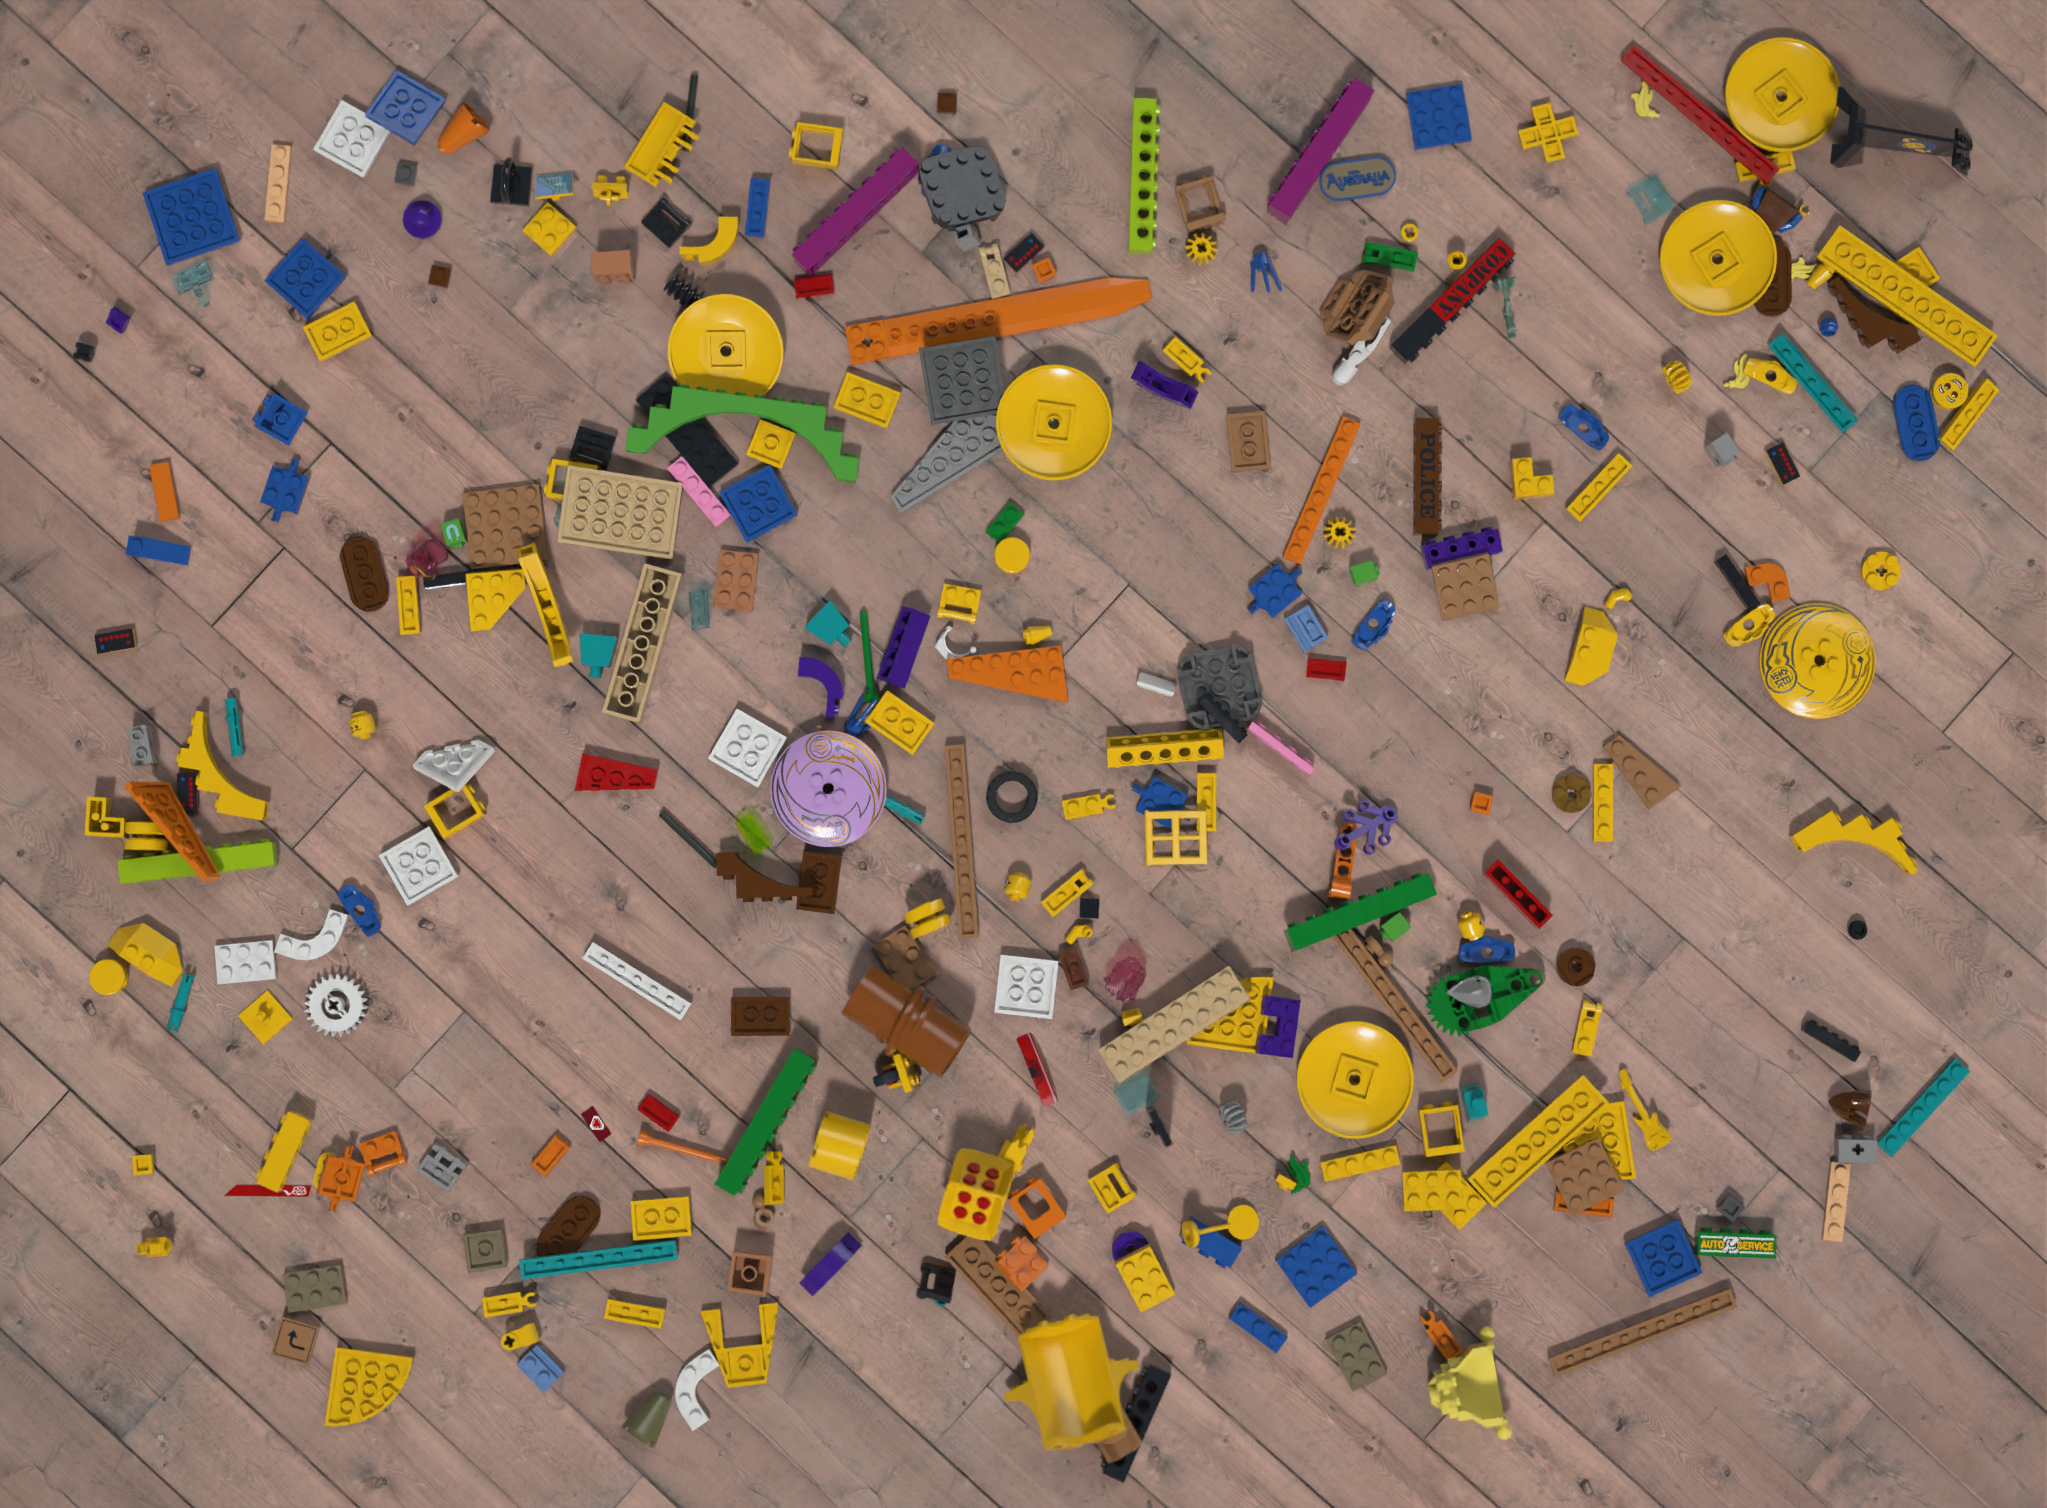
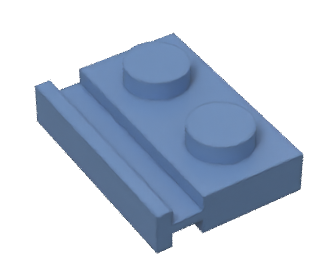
(1306, 628)
(540, 1368)

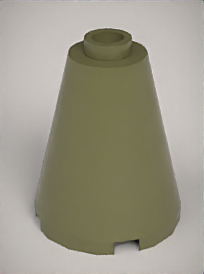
(649, 1419)

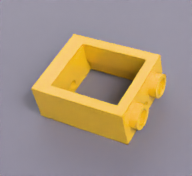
(817, 129)
(439, 822)
(1444, 1149)

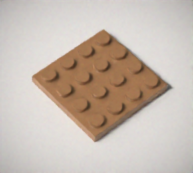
(501, 523)

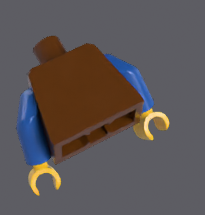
(1775, 210)

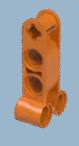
(1341, 886)

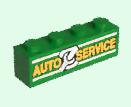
(1735, 1244)

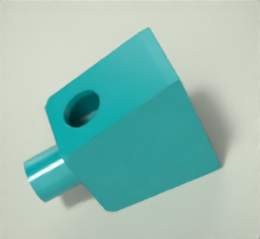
(829, 626)
(597, 652)
(1473, 1102)

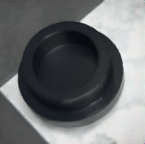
(1857, 929)

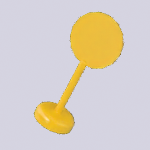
(1241, 1223)

